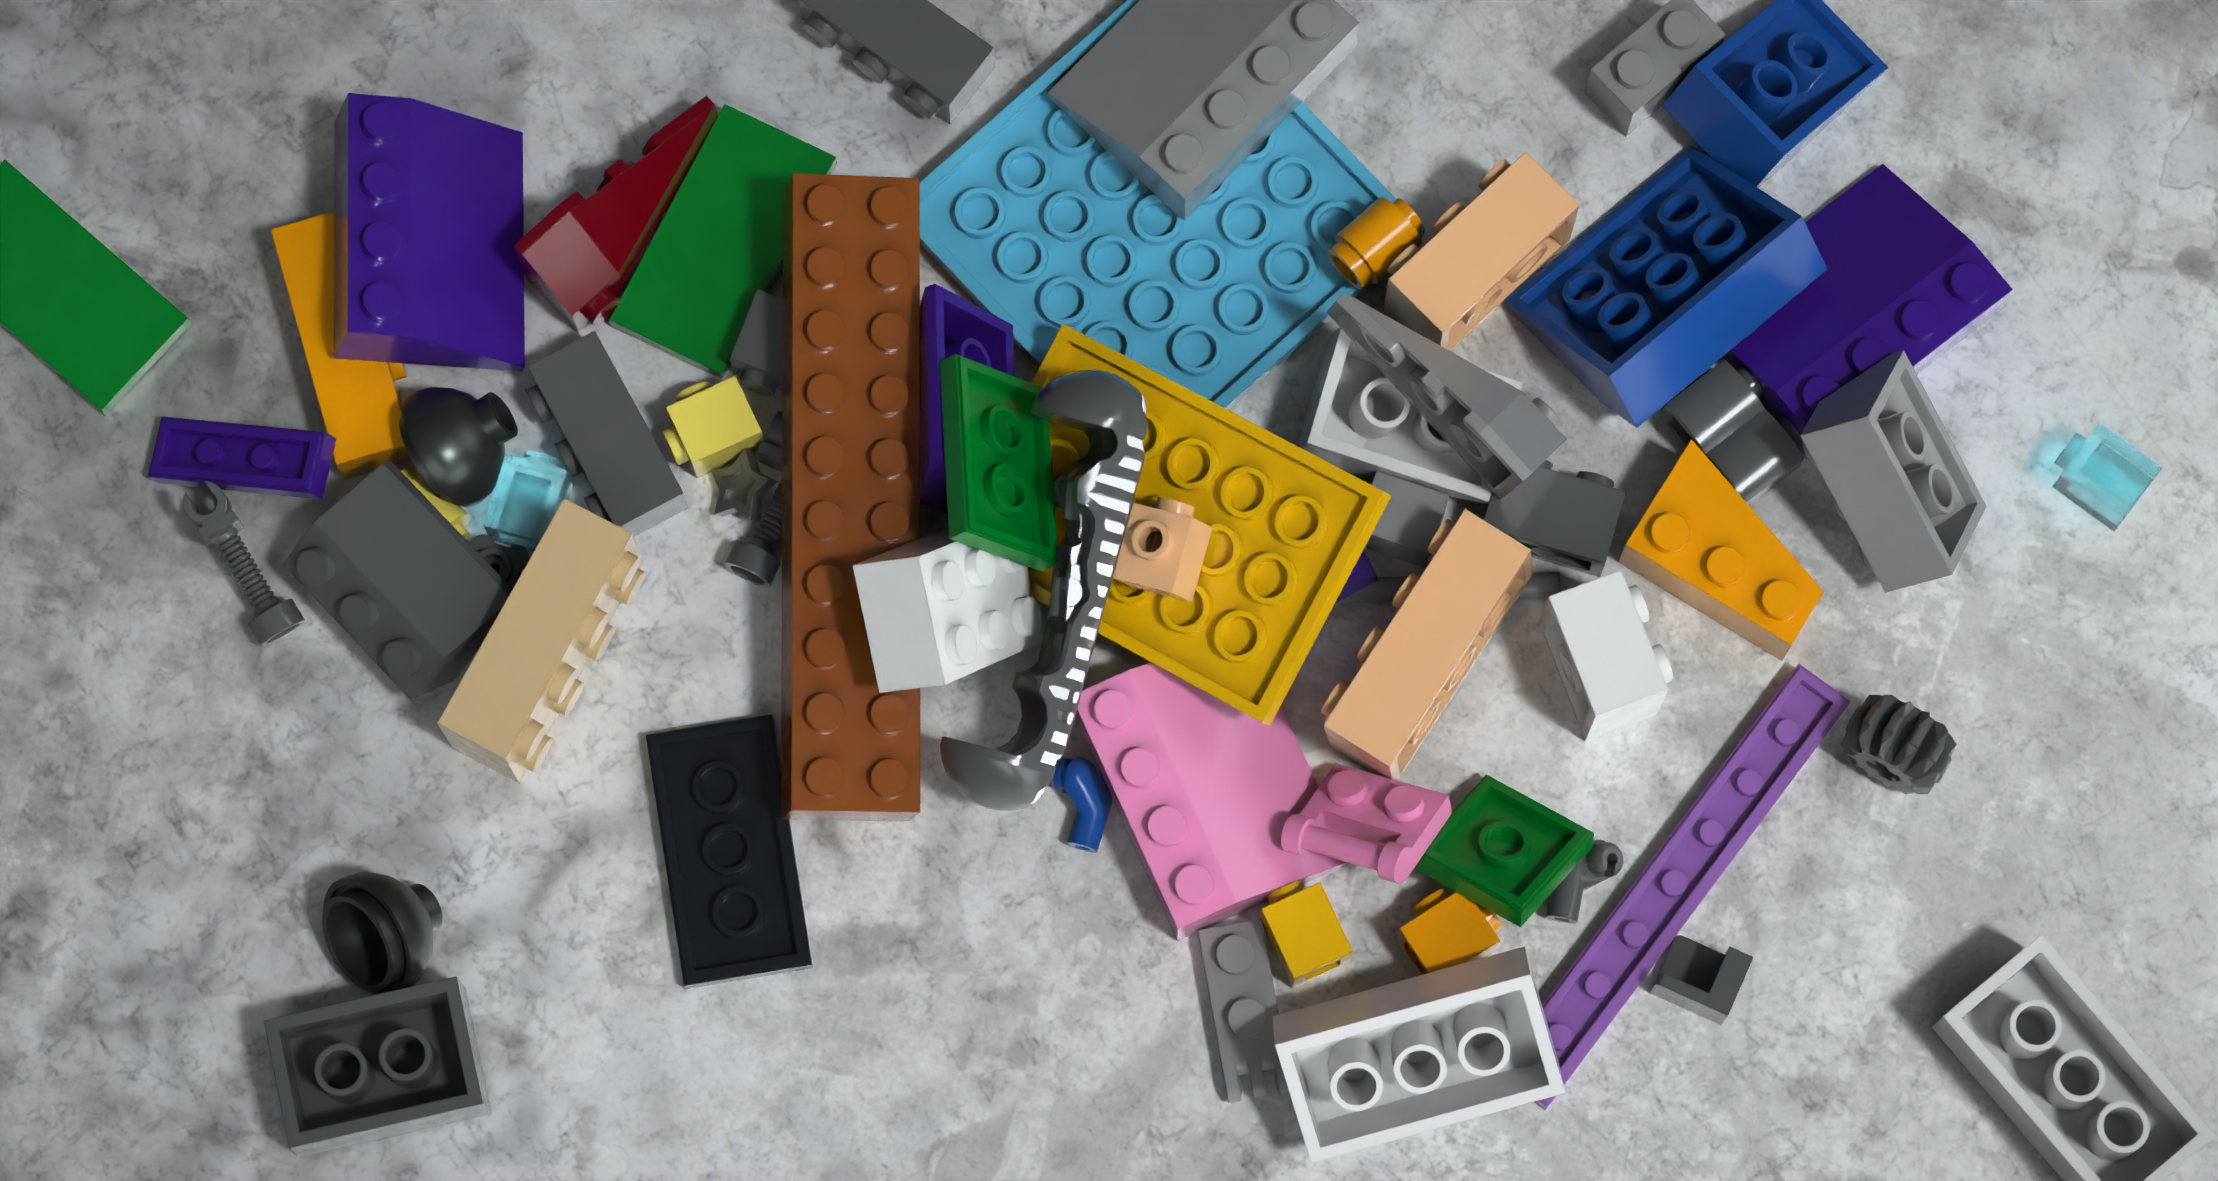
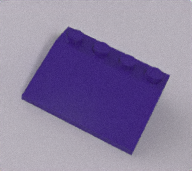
(427, 236)
(1890, 285)

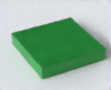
(1505, 850)

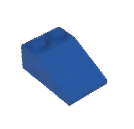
(1773, 87)

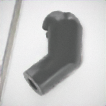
(1597, 865)

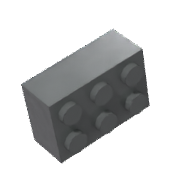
(377, 1067)

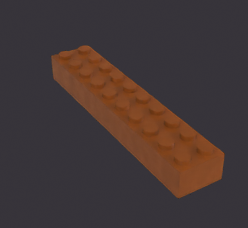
(847, 488)

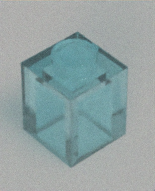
(2104, 475)
(526, 499)

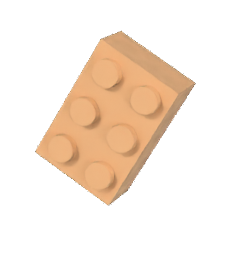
(1480, 253)

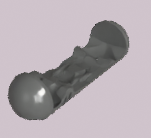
(1097, 504)

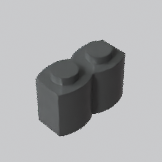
(1736, 430)

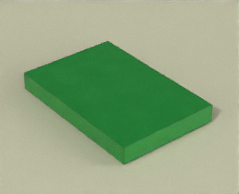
(997, 464)

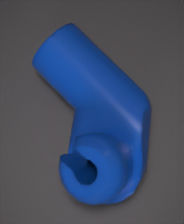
(1090, 797)

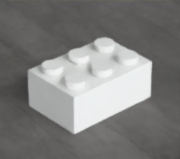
(943, 611)

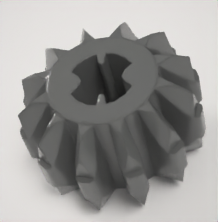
(1898, 744)

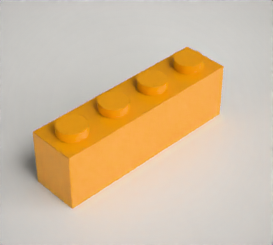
(355, 396)

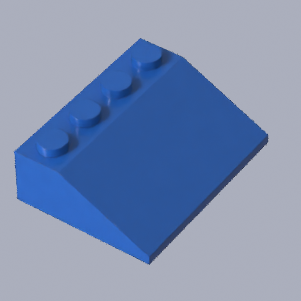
(1668, 284)

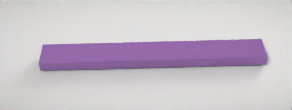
(1688, 865)

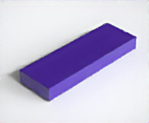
(242, 457)

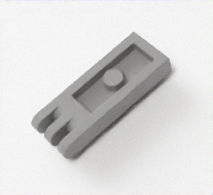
(1242, 1005)

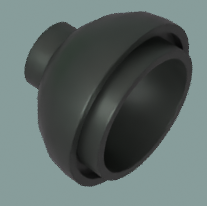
(457, 441)
(380, 930)

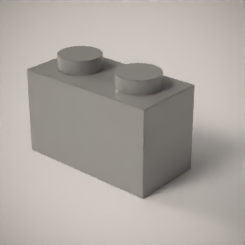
(1652, 63)

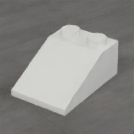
(1370, 427)

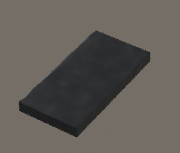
(728, 852)

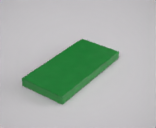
(717, 242)
(76, 298)

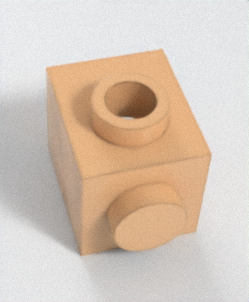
(1163, 549)

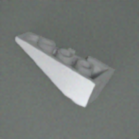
(1475, 412)

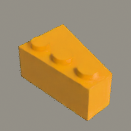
(1721, 557)

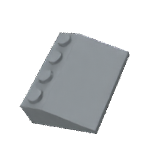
(1201, 84)

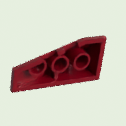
(592, 246)

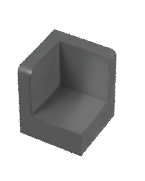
(1701, 978)

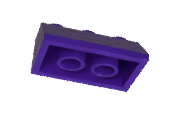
(949, 328)

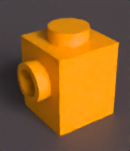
(1448, 932)

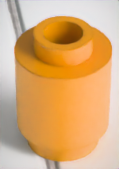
(1374, 241)

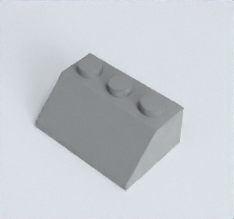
(1894, 474)

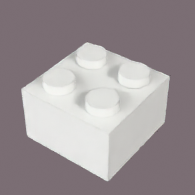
(1605, 654)

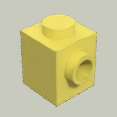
(711, 426)

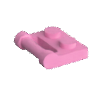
(1365, 811)

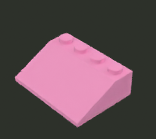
(1199, 793)

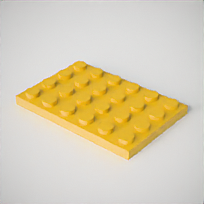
(1276, 549)

